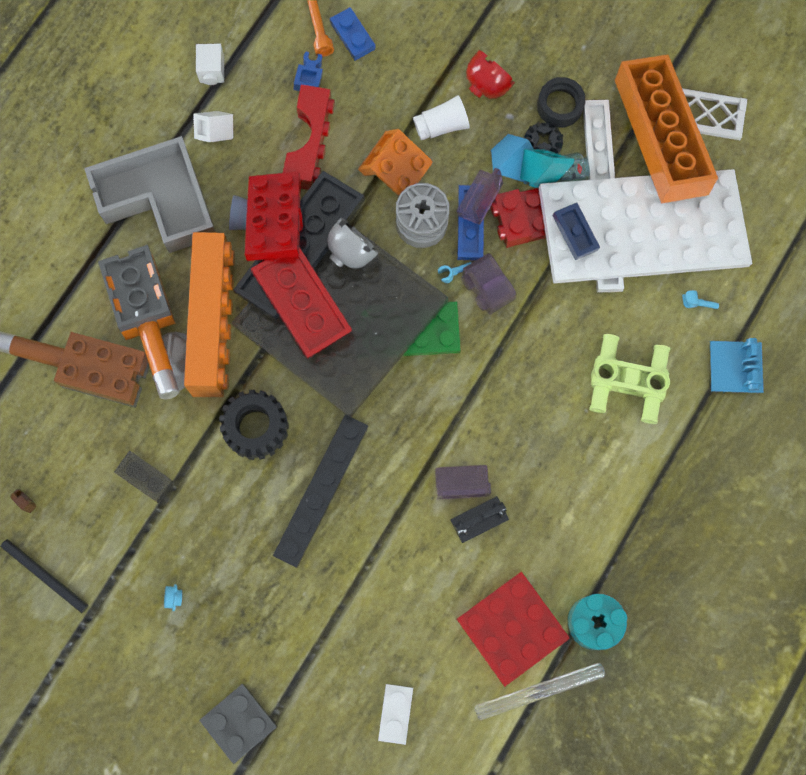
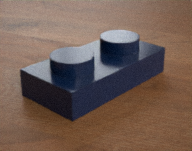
(576, 231)

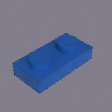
(352, 33)

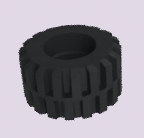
(245, 405)

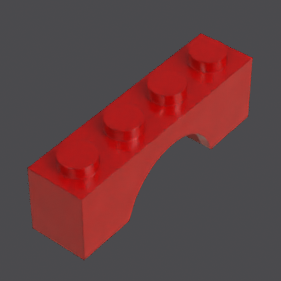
(313, 108)

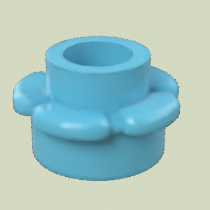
(172, 597)

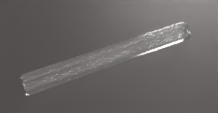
(539, 691)

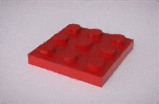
(512, 629)

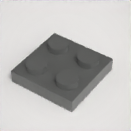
(238, 723)

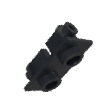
(480, 519)

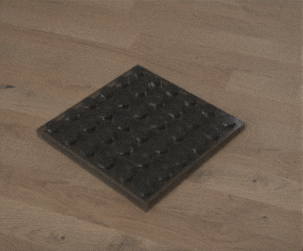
(384, 308)

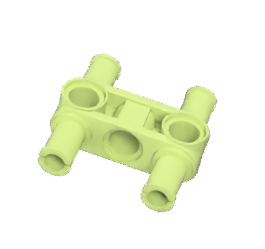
(630, 378)

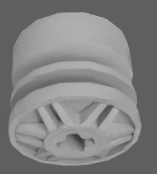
(426, 228)

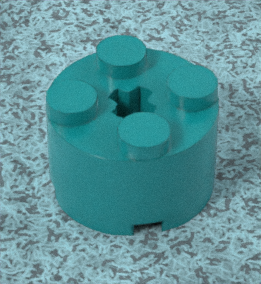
(611, 616)

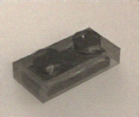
(143, 476)

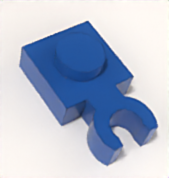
(309, 73)

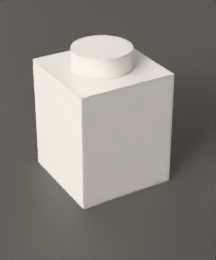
(210, 63)

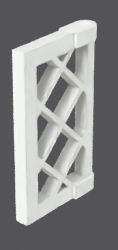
(720, 99)

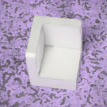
(213, 126)

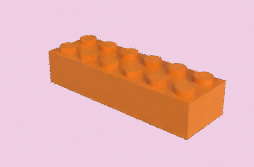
(665, 129)
(208, 315)

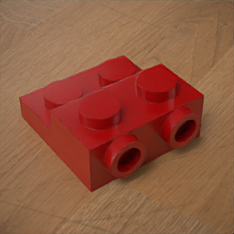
(519, 217)

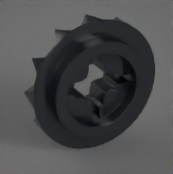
(555, 140)

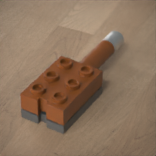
(87, 365)

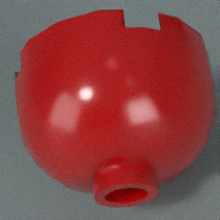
(487, 77)

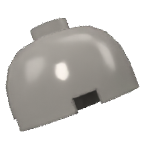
(349, 246)

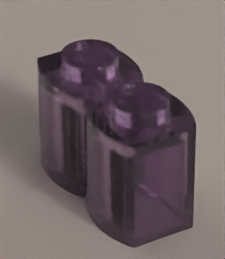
(488, 284)

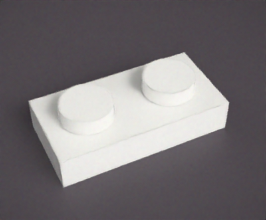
(395, 714)

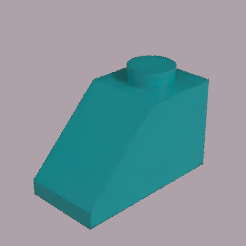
(543, 166)

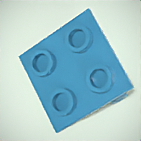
(736, 366)

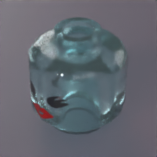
(578, 170)

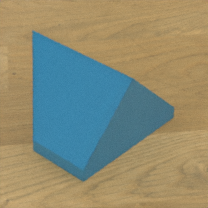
(509, 155)

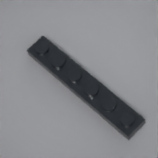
(320, 491)

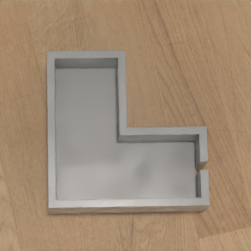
(155, 180)

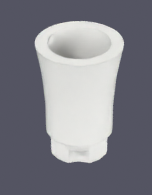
(442, 119)

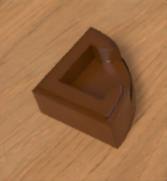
(23, 501)

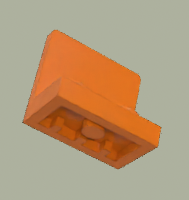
(396, 161)

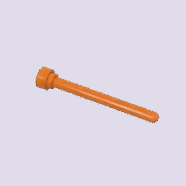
(323, 44)

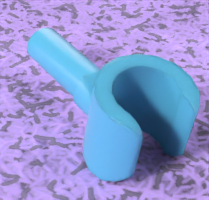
(453, 271)
(691, 300)

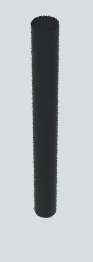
(44, 576)

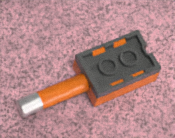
(142, 310)

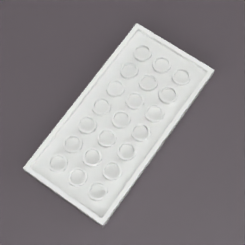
(642, 234)

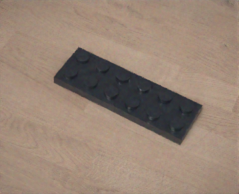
(321, 209)

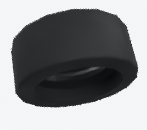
(566, 85)

